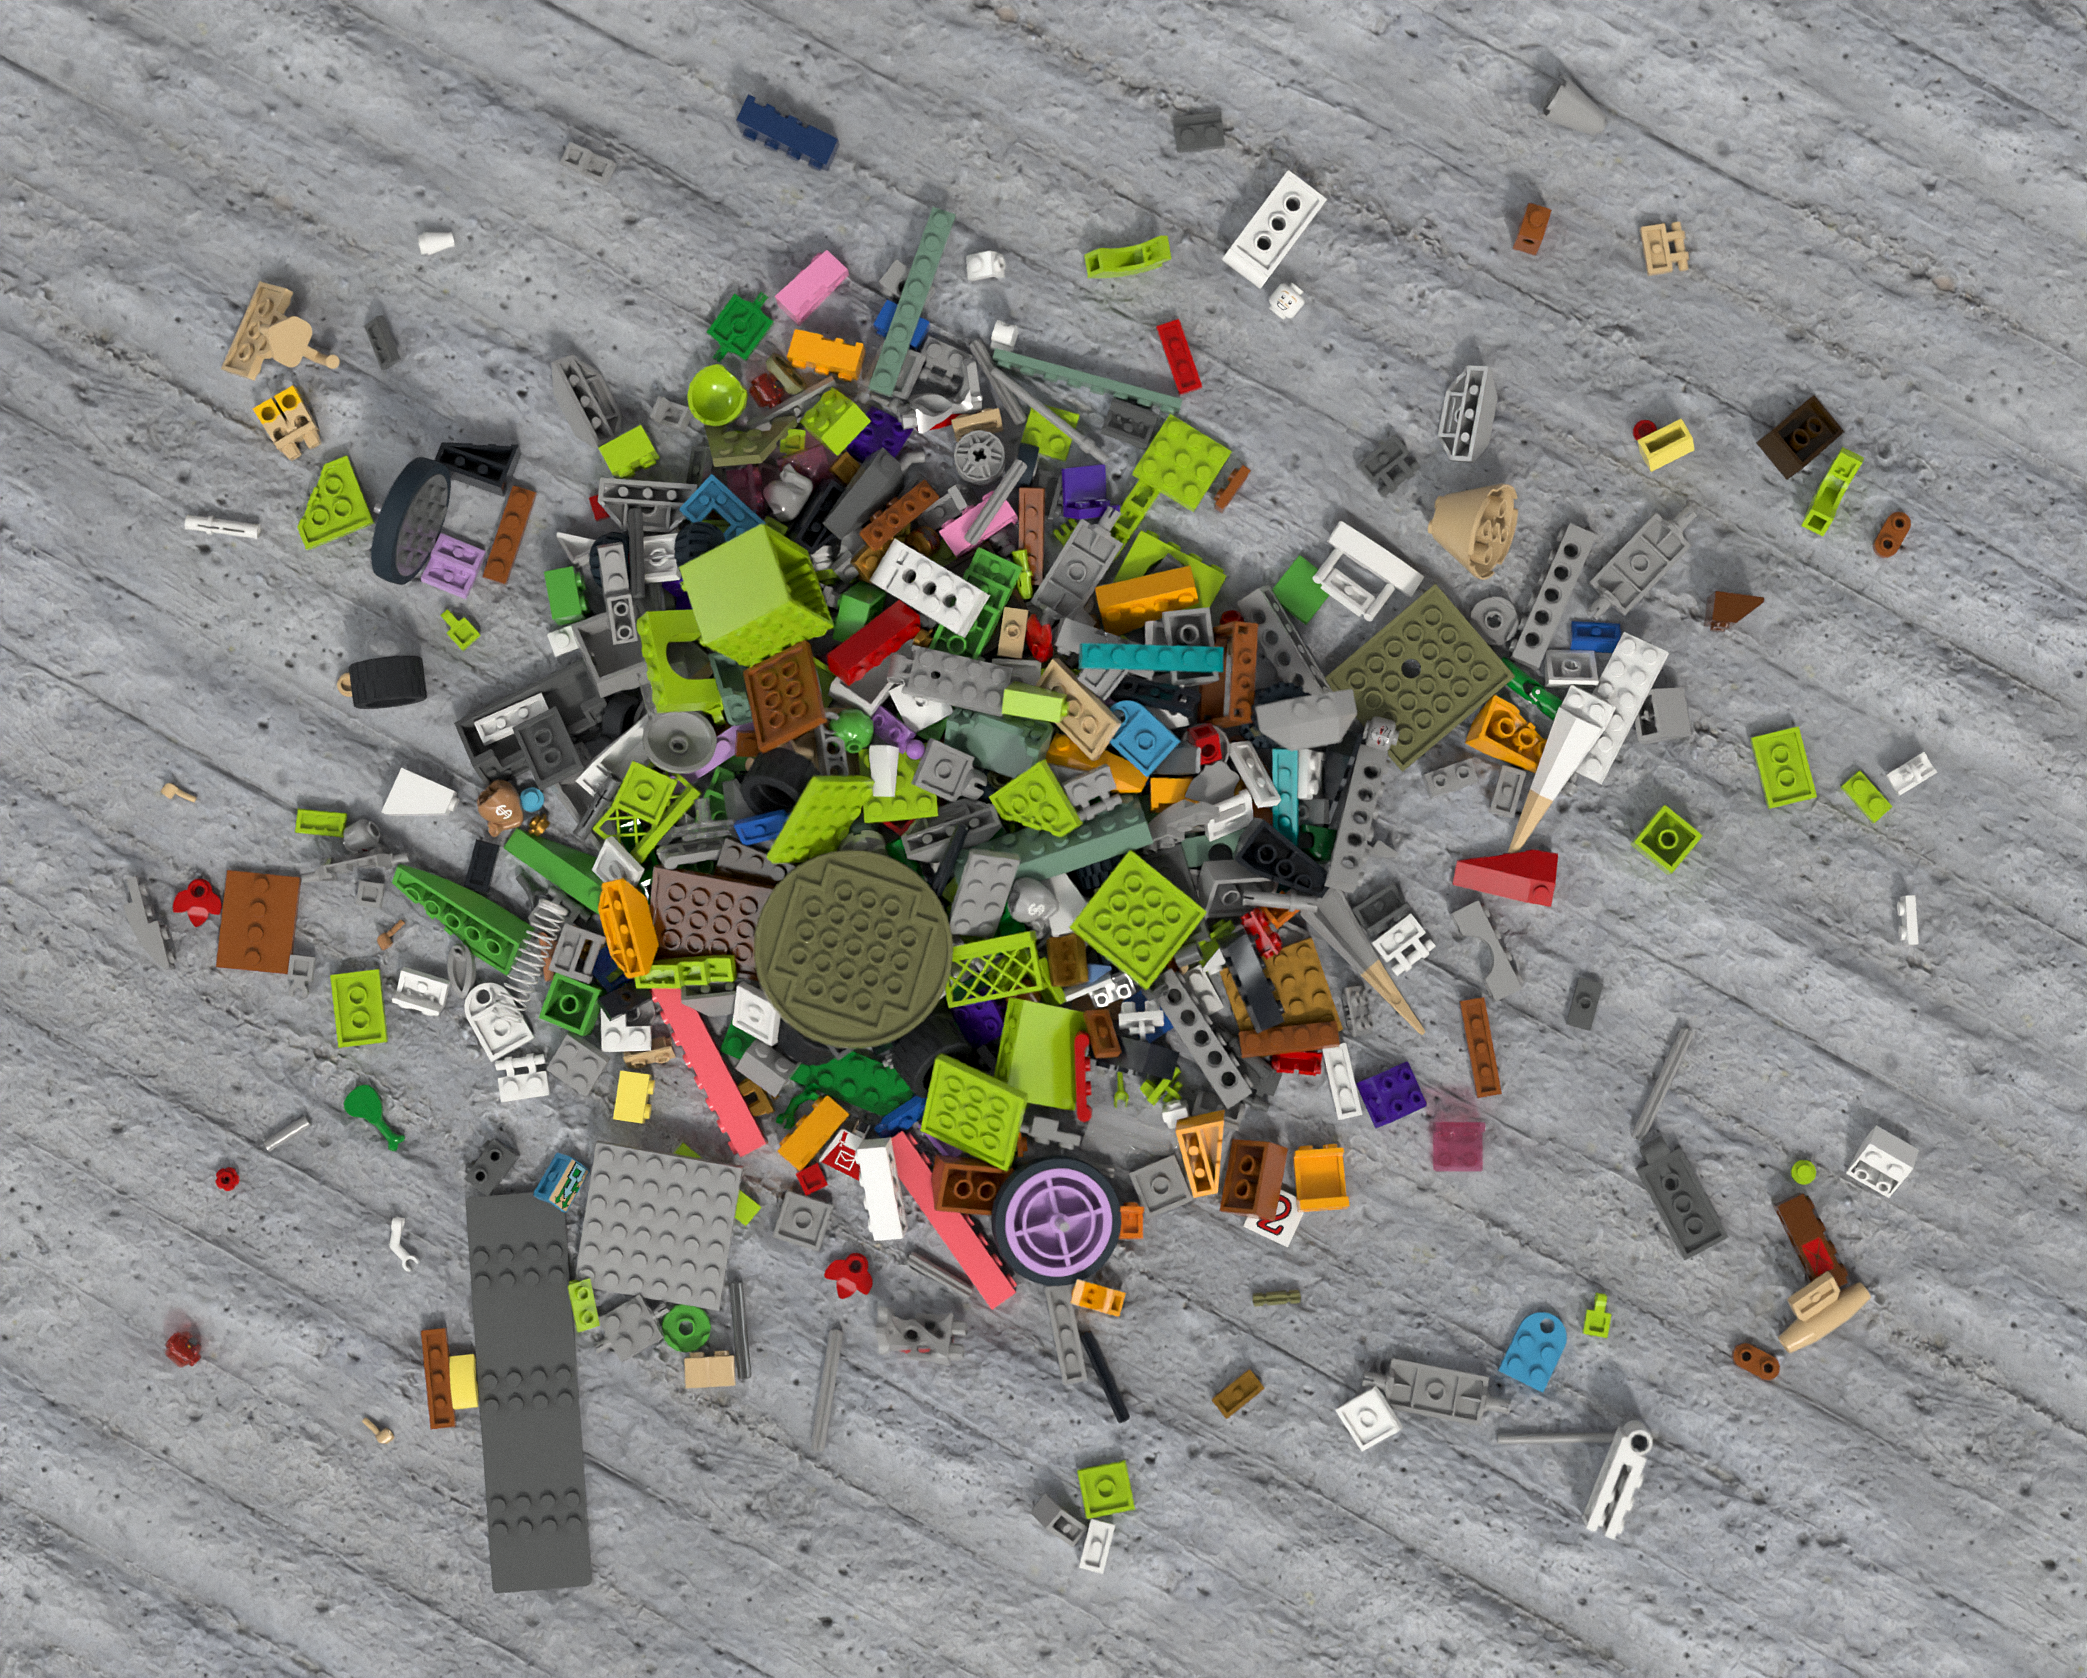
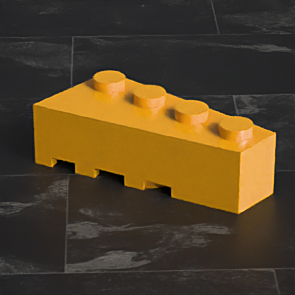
(1143, 599)

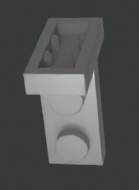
(948, 506)

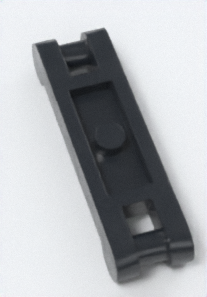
(1157, 695)

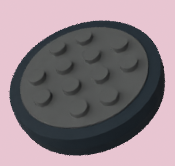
(410, 520)

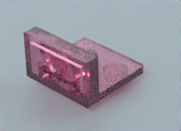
(745, 485)
(1458, 1146)

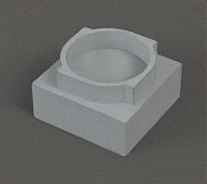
(610, 665)

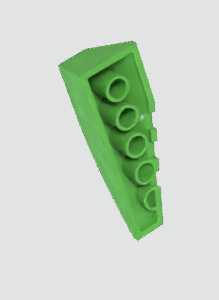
(559, 864)
(478, 922)

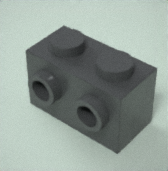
(491, 1166)

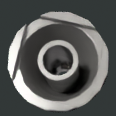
(1572, 108)

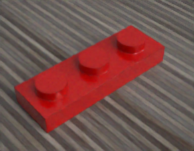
(1179, 357)

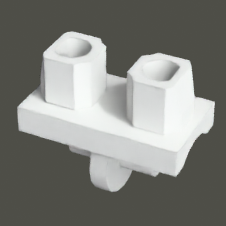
(1911, 773)
(1120, 989)
(1140, 1022)

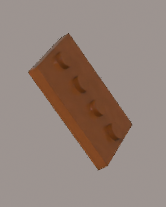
(784, 696)
(258, 922)

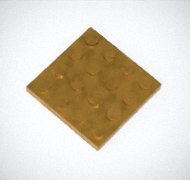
(1298, 985)

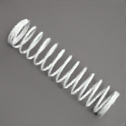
(506, 1014)

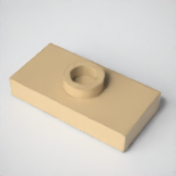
(1013, 633)

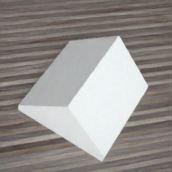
(1570, 668)

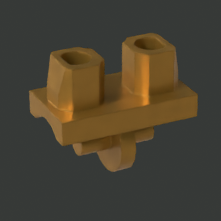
(760, 1106)

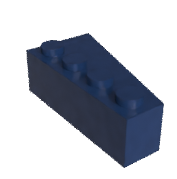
(786, 134)

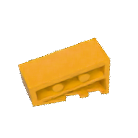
(826, 355)
(1168, 791)
(813, 1132)
(1201, 1150)

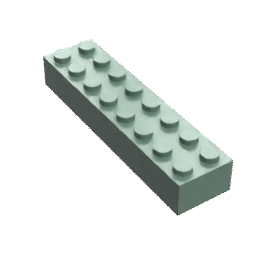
(1093, 841)

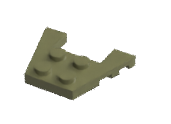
(747, 447)

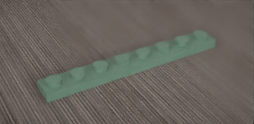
(912, 302)
(1076, 379)

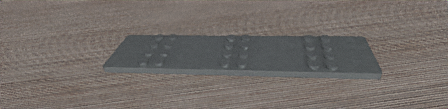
(528, 1394)

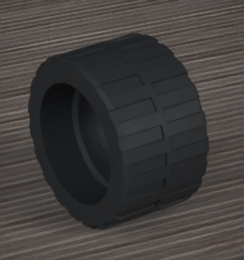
(387, 682)
(777, 780)
(801, 1047)
(918, 1050)

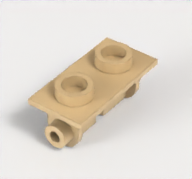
(660, 1053)

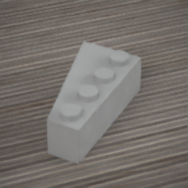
(1072, 633)

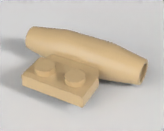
(1820, 1310)

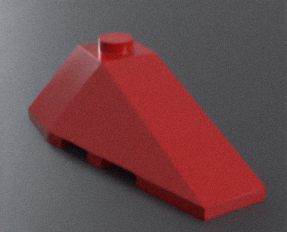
(1516, 876)

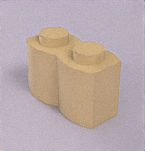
(710, 1370)

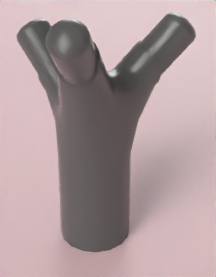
(530, 889)

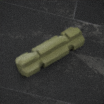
(1276, 1298)

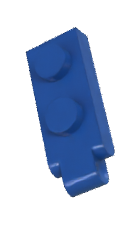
(761, 827)
(901, 1118)

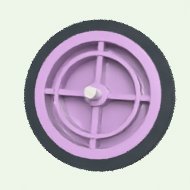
(1056, 1220)

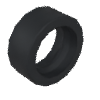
(619, 715)

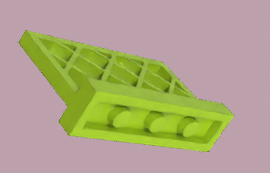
(655, 834)
(993, 947)

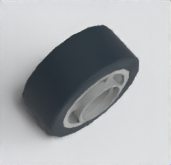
(1029, 455)

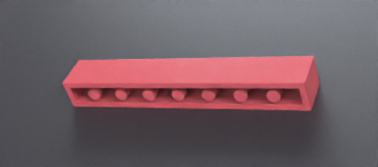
(711, 1072)
(951, 1226)

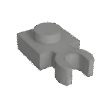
(301, 970)

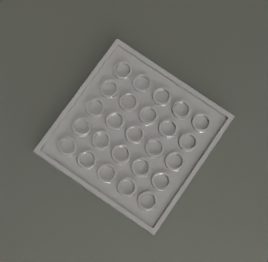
(658, 1225)

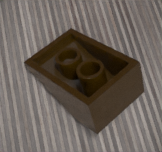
(1800, 437)

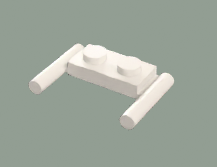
(1349, 592)

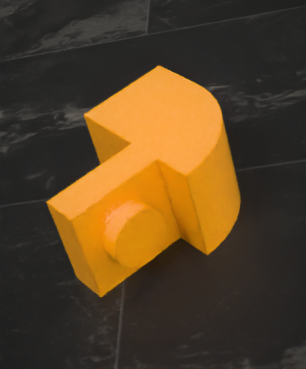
(1097, 1297)

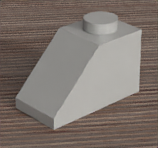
(1058, 1520)

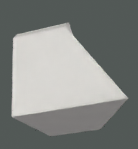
(576, 548)

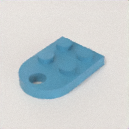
(1142, 737)
(1534, 1353)

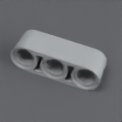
(825, 760)

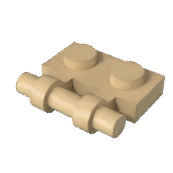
(1656, 248)

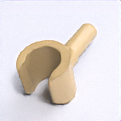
(170, 790)
(383, 1436)

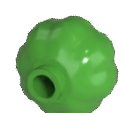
(853, 728)

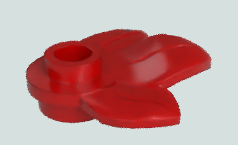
(1039, 639)
(197, 905)
(848, 1278)

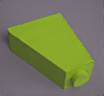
(1034, 702)

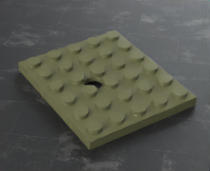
(1453, 682)

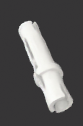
(213, 525)

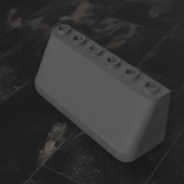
(567, 689)

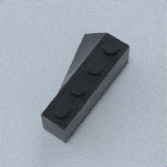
(1250, 980)

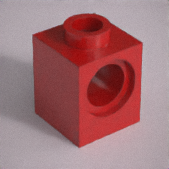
(1208, 736)

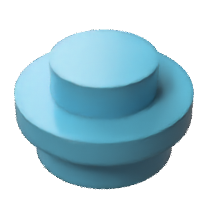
(532, 799)

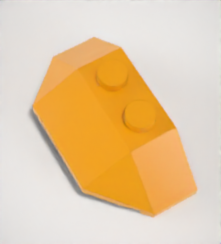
(627, 927)

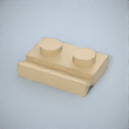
(986, 420)

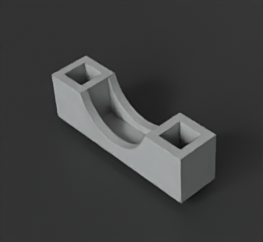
(1501, 978)

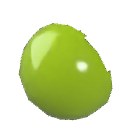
(716, 396)

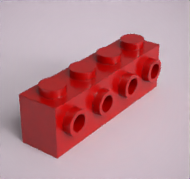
(874, 643)

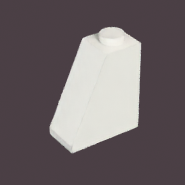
(419, 797)
(1070, 903)

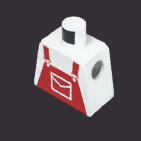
(842, 1150)

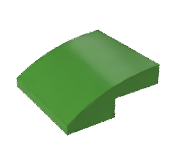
(1299, 592)

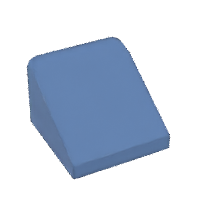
(1096, 971)

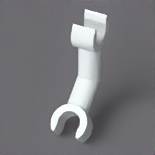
(397, 1228)

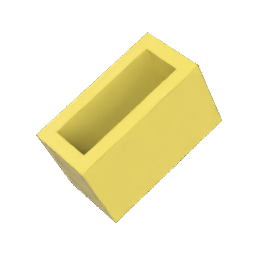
(1666, 445)
(633, 1097)

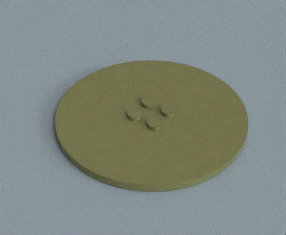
(853, 949)

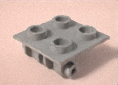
(1357, 999)

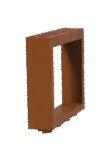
(1241, 681)

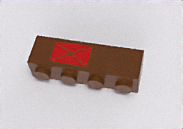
(1808, 1238)

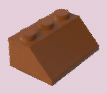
(1253, 1179)
(966, 1184)

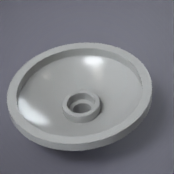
(685, 731)

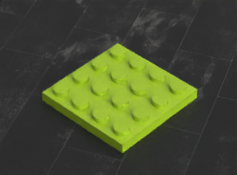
(821, 818)
(1137, 920)
(974, 1112)

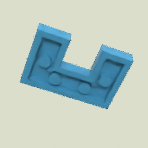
(717, 497)

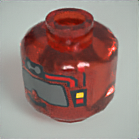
(766, 390)
(183, 1349)

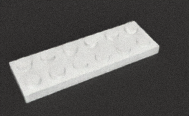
(1626, 686)

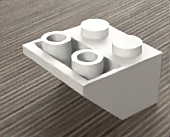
(1883, 1161)

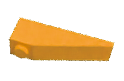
(1506, 735)
(1125, 775)

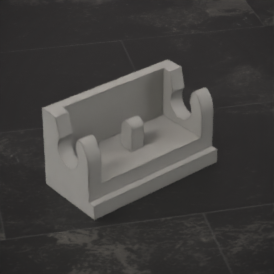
(1209, 1102)

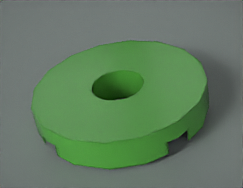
(676, 1338)

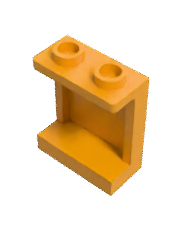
(1320, 1178)

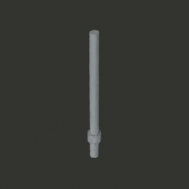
(1086, 444)
(1555, 1438)

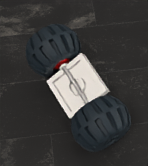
(663, 552)

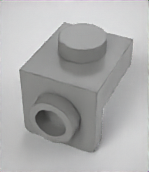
(671, 414)

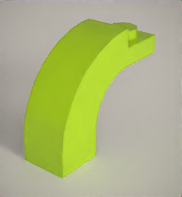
(1128, 260)
(1831, 490)

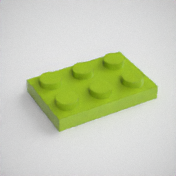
(1783, 767)
(359, 1008)

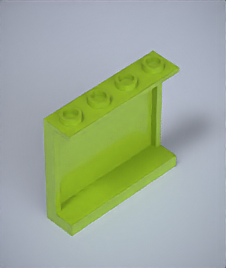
(1040, 1052)

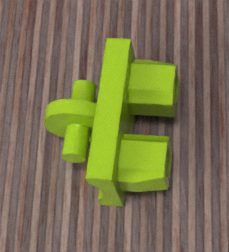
(1155, 1092)

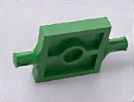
(740, 327)

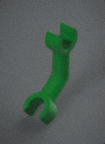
(794, 1104)

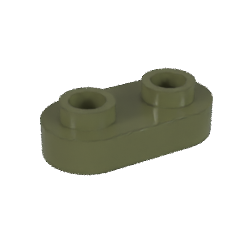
(786, 374)

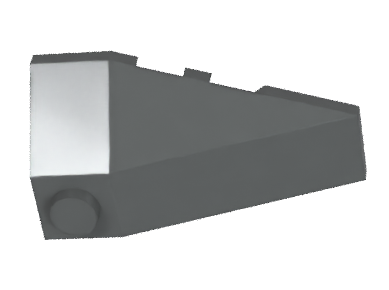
(869, 491)
(1181, 761)

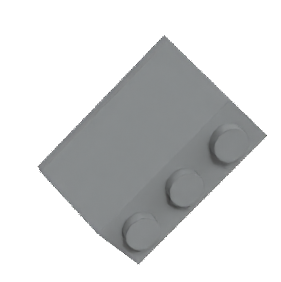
(1189, 628)
(1223, 885)

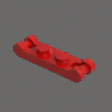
(1083, 1087)

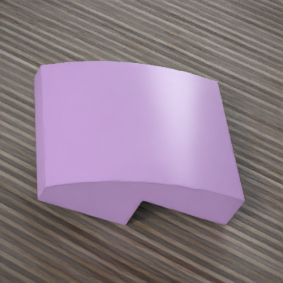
(453, 566)

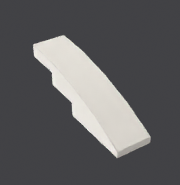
(1375, 558)

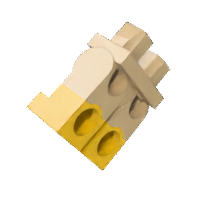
(292, 430)

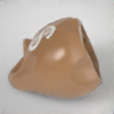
(500, 807)

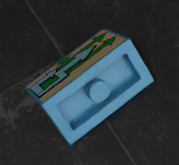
(561, 1182)

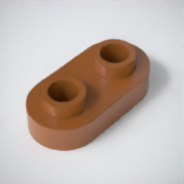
(1891, 533)
(1756, 1362)

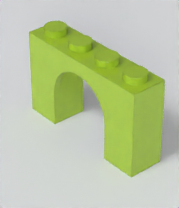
(1150, 551)
(669, 689)

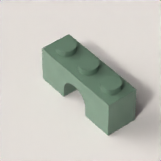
(1198, 847)

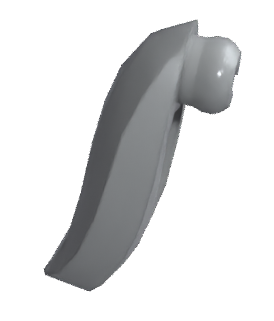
(461, 970)

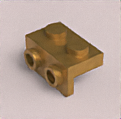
(868, 560)
(1067, 960)

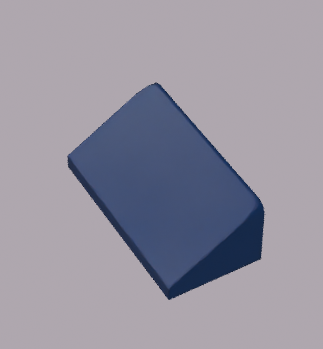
(1594, 636)

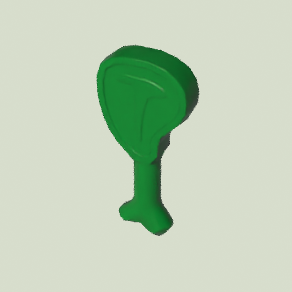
(367, 1104)

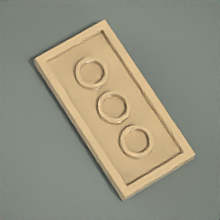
(1088, 720)

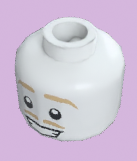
(1286, 300)

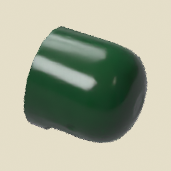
(1322, 843)

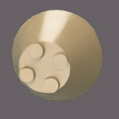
(1476, 526)

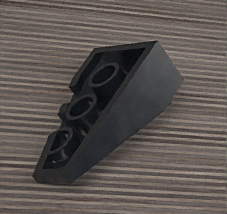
(1338, 761)
(1274, 857)

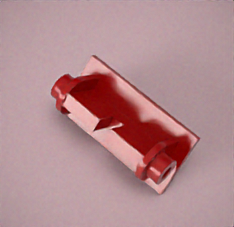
(1268, 939)
(1305, 1061)

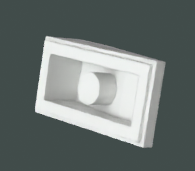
(883, 769)

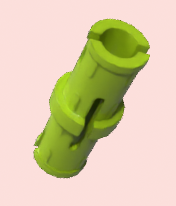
(1024, 582)

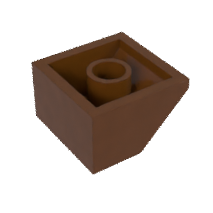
(1728, 608)

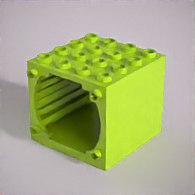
(755, 596)

